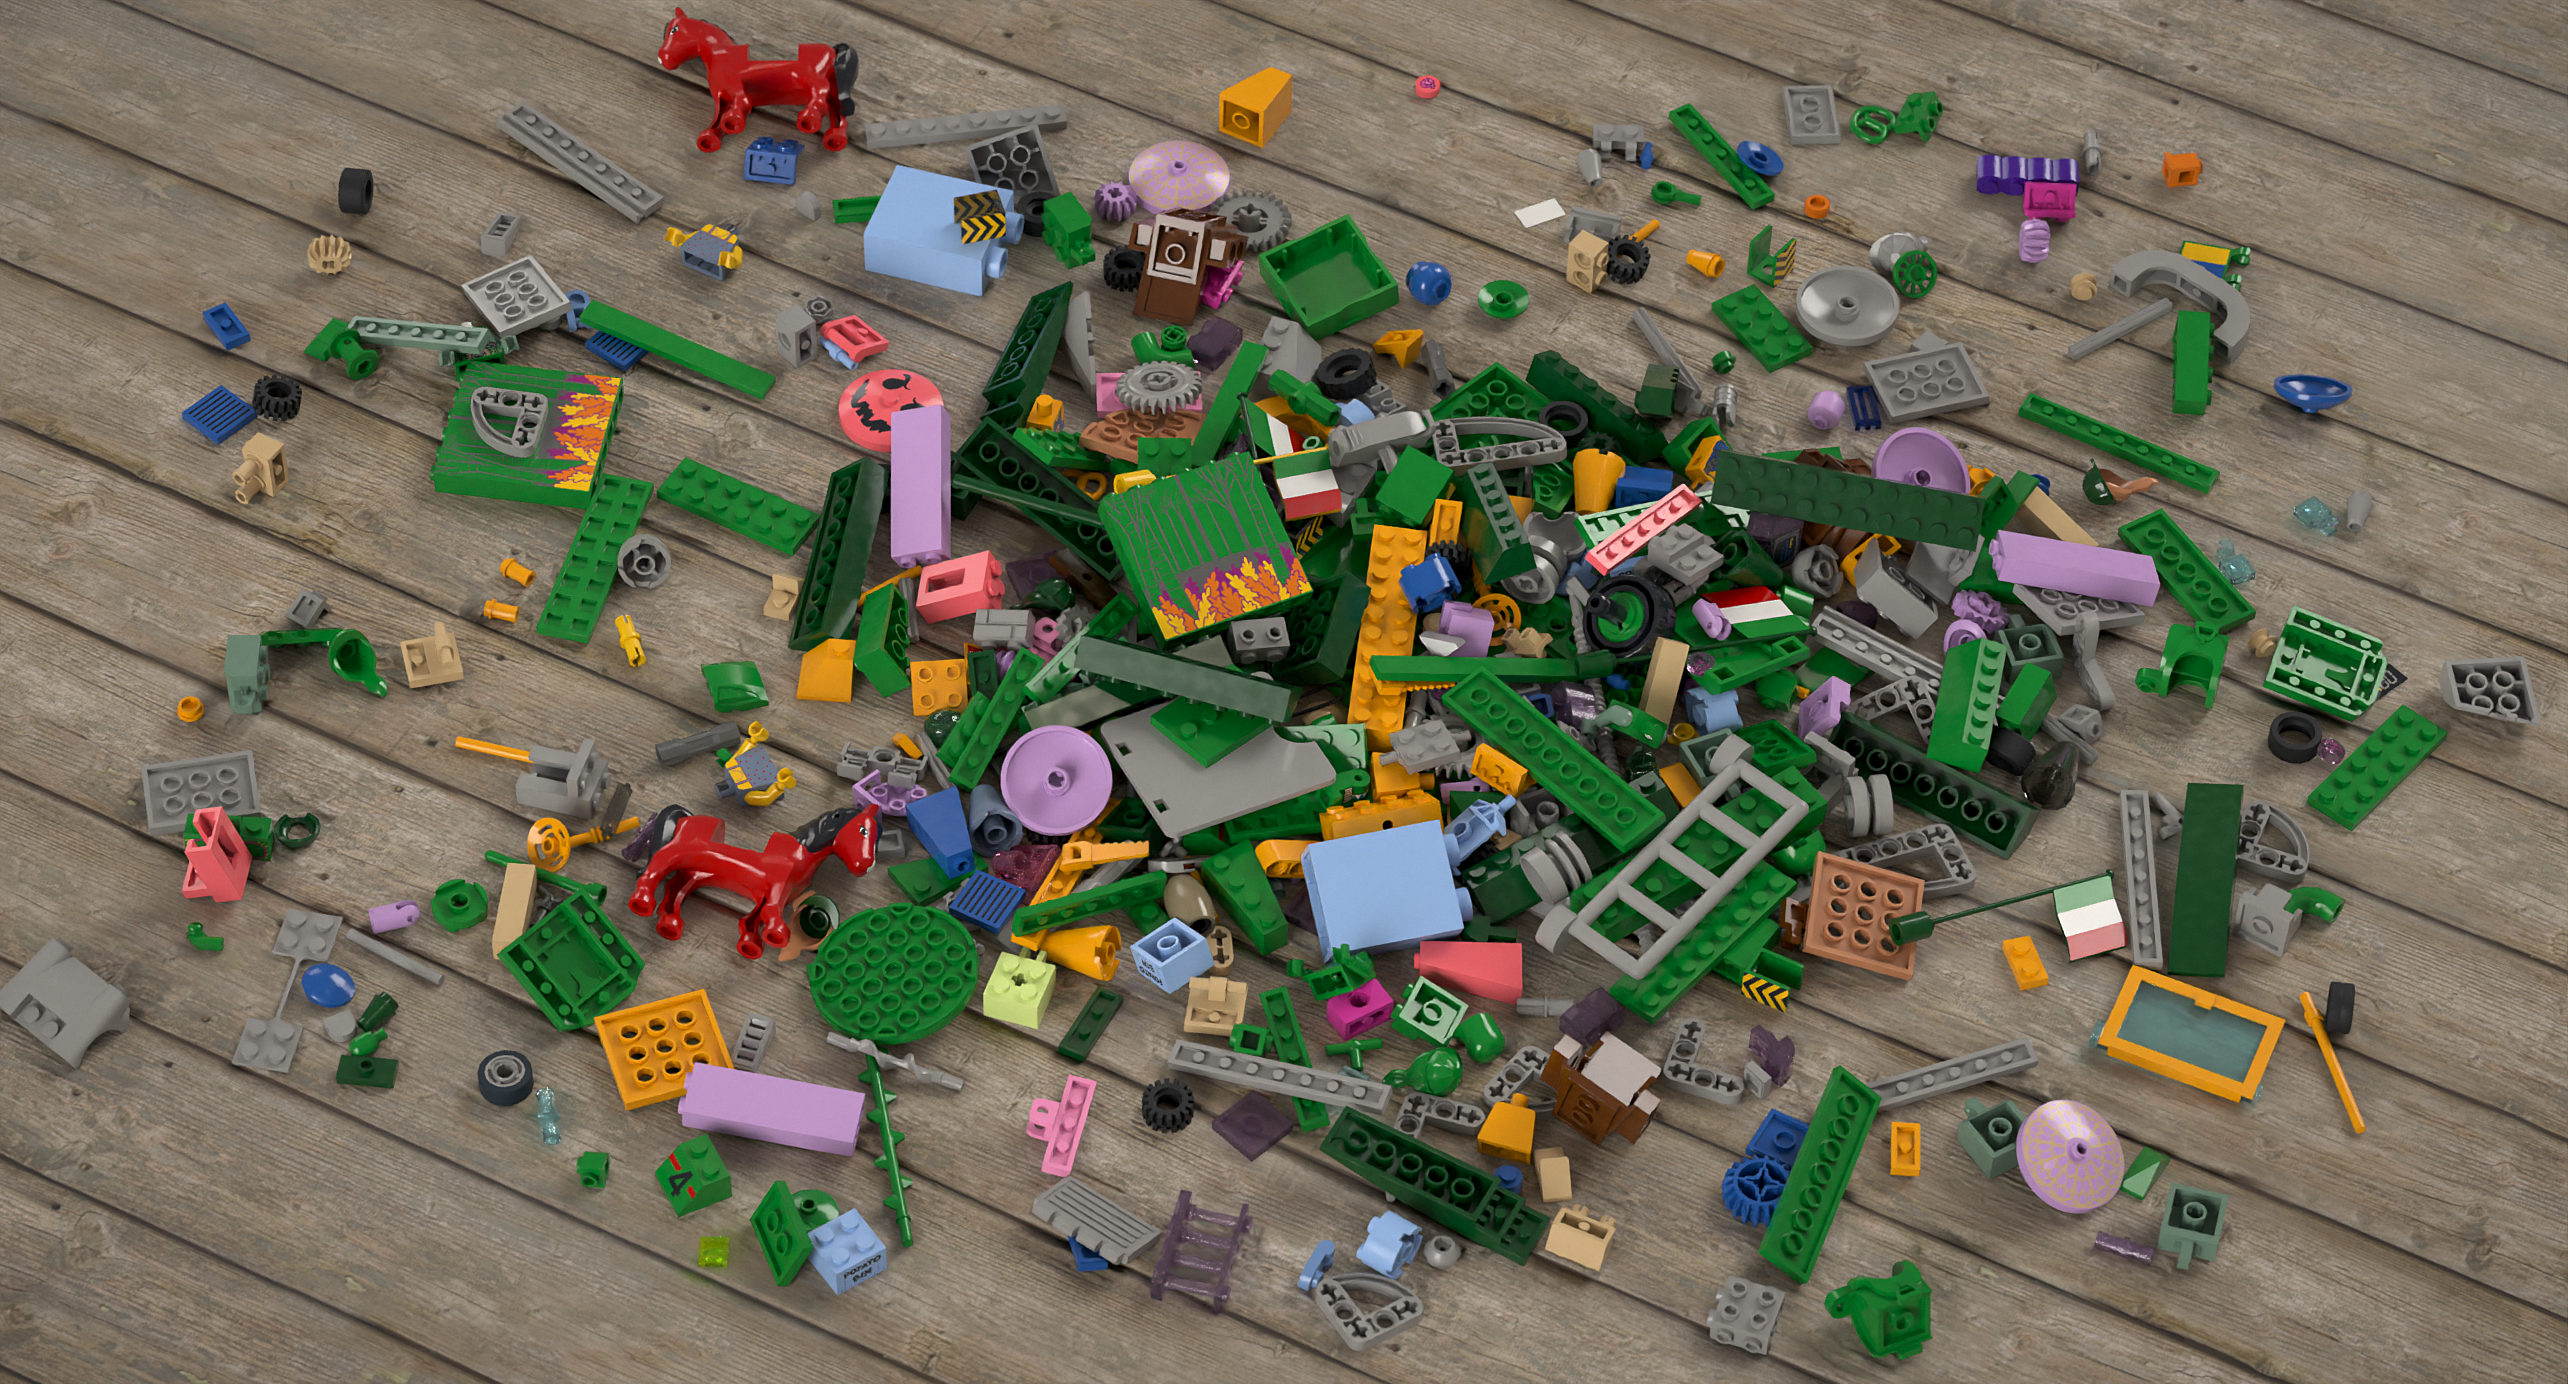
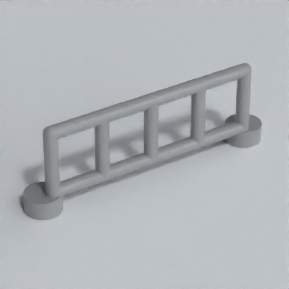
(1728, 764)

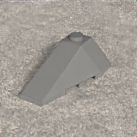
(1077, 343)

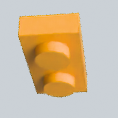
(1446, 521)
(2025, 962)
(1905, 1149)

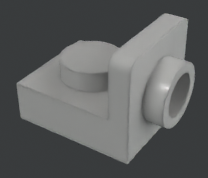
(307, 608)
(2083, 720)

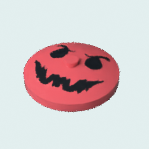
(871, 398)

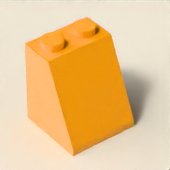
(1256, 106)

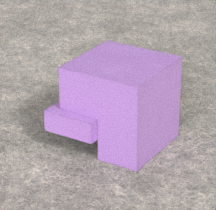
(1469, 623)

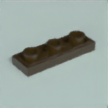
(1082, 578)

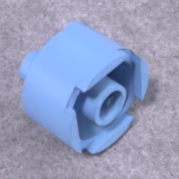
(1712, 712)
(1390, 1244)

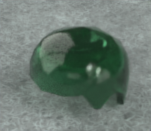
(939, 724)

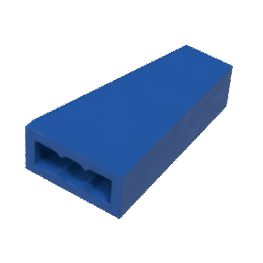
(943, 831)

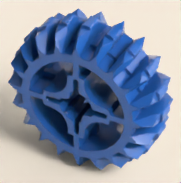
(1743, 1185)

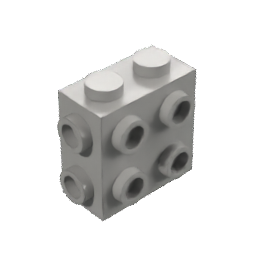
(1746, 1314)

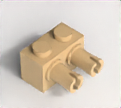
(262, 469)
(1580, 1237)

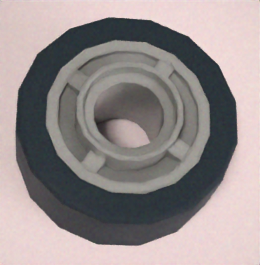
(505, 1078)

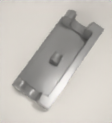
(1597, 223)

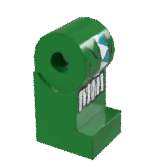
(1348, 787)

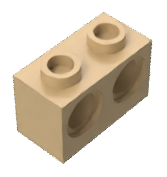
(1587, 261)

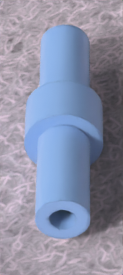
(838, 353)

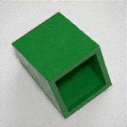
(1414, 487)

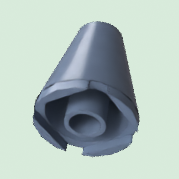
(991, 822)

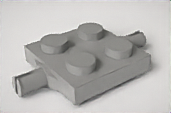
(1424, 746)

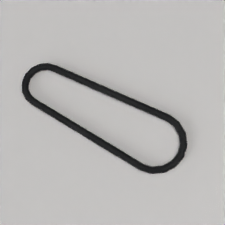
(1324, 704)

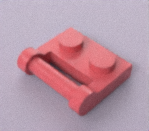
(859, 333)

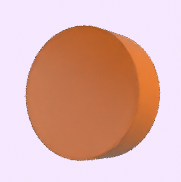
(1817, 206)

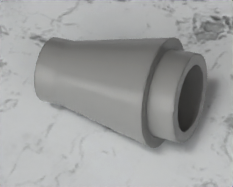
(1590, 165)
(2358, 508)

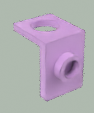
(863, 798)

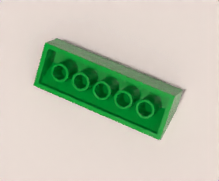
(1967, 704)

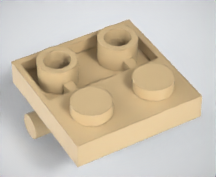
(432, 658)
(1215, 1005)

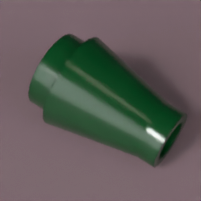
(378, 1011)

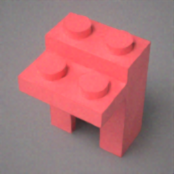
(960, 587)
(220, 866)

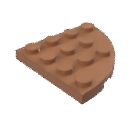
(1120, 430)

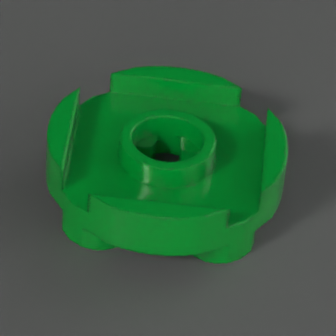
(459, 917)

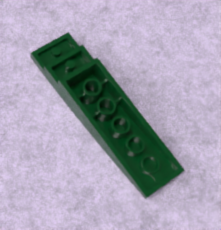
(1026, 359)
(2206, 880)
(1437, 1184)

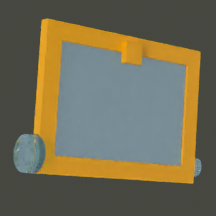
(2189, 1035)

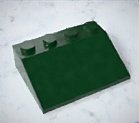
(1323, 632)

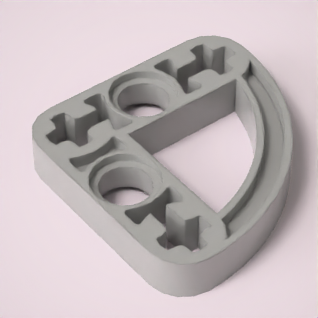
(525, 414)
(2255, 852)
(1527, 1072)
(1368, 1325)

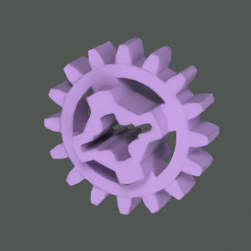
(1981, 610)

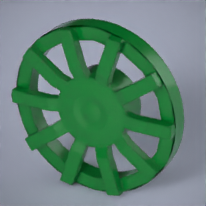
(1914, 273)

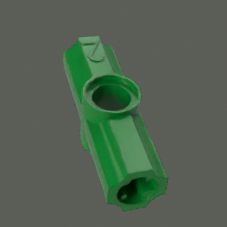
(1304, 398)

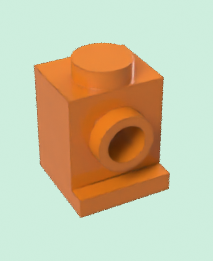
(2181, 169)

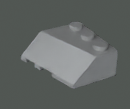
(1014, 162)
(1290, 351)
(1884, 584)
(2491, 688)

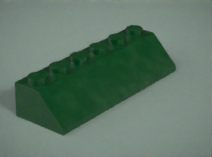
(1605, 413)
(1492, 525)

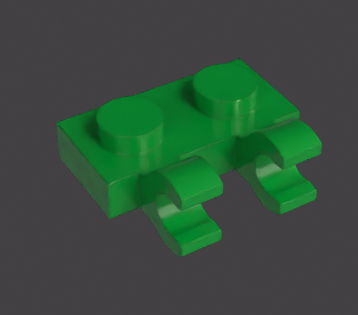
(1363, 522)

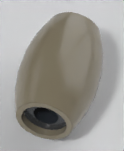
(1189, 903)

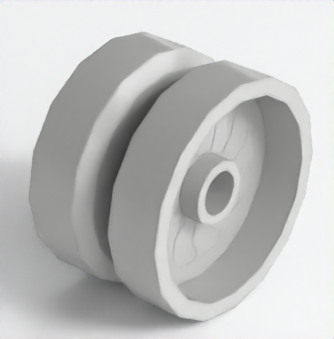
(1540, 583)
(1867, 805)

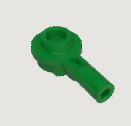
(1665, 193)

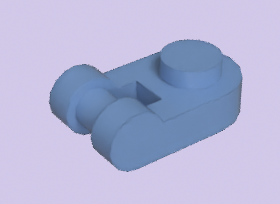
(579, 301)
(1320, 1260)

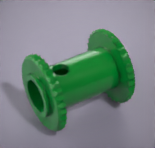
(360, 362)

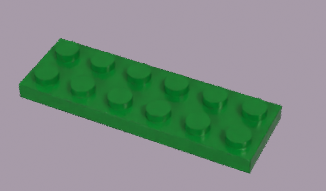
(738, 506)
(2187, 571)
(2377, 767)

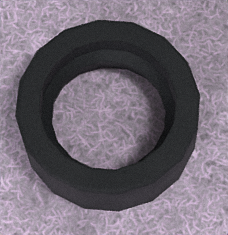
(1567, 411)
(2296, 722)

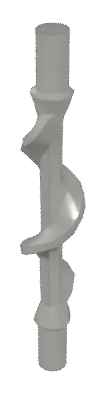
(888, 1062)

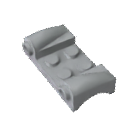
(1352, 482)

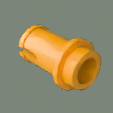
(512, 569)
(501, 611)

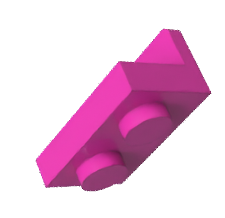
(2049, 200)
(1219, 284)

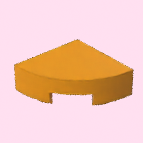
(902, 741)

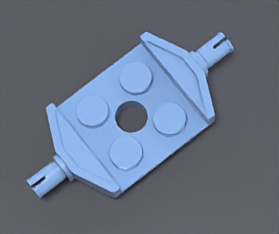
(1479, 823)

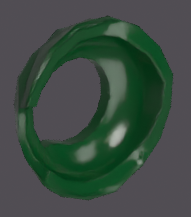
(285, 823)

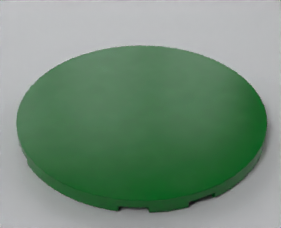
(894, 973)

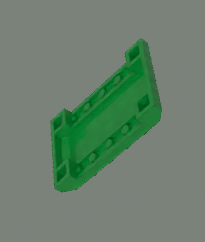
(1737, 663)

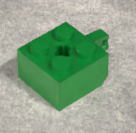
(1068, 230)

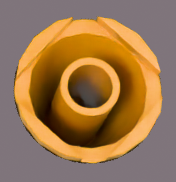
(1595, 480)
(1085, 950)

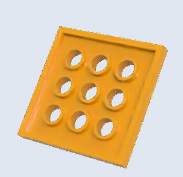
(647, 1042)

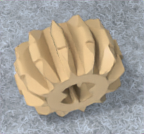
(329, 254)

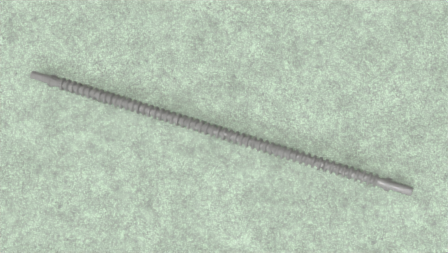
(1607, 751)

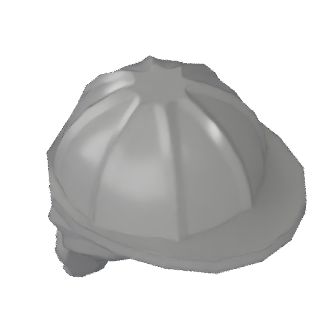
(1889, 248)

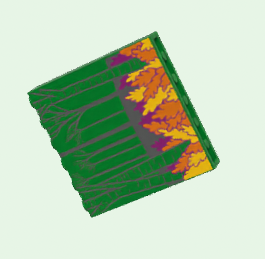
(570, 448)
(1204, 550)

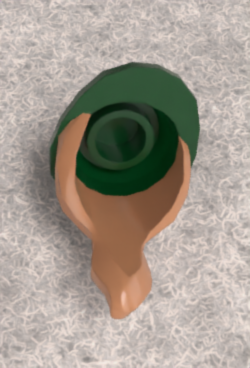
(2106, 487)
(810, 925)

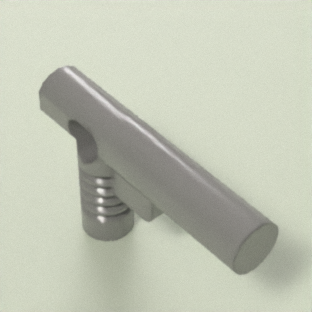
(2173, 817)

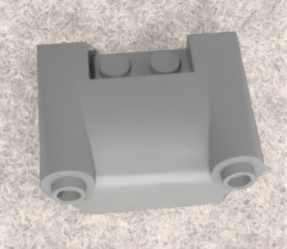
(64, 1001)

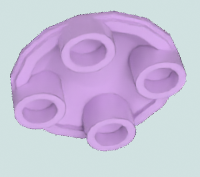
(895, 798)

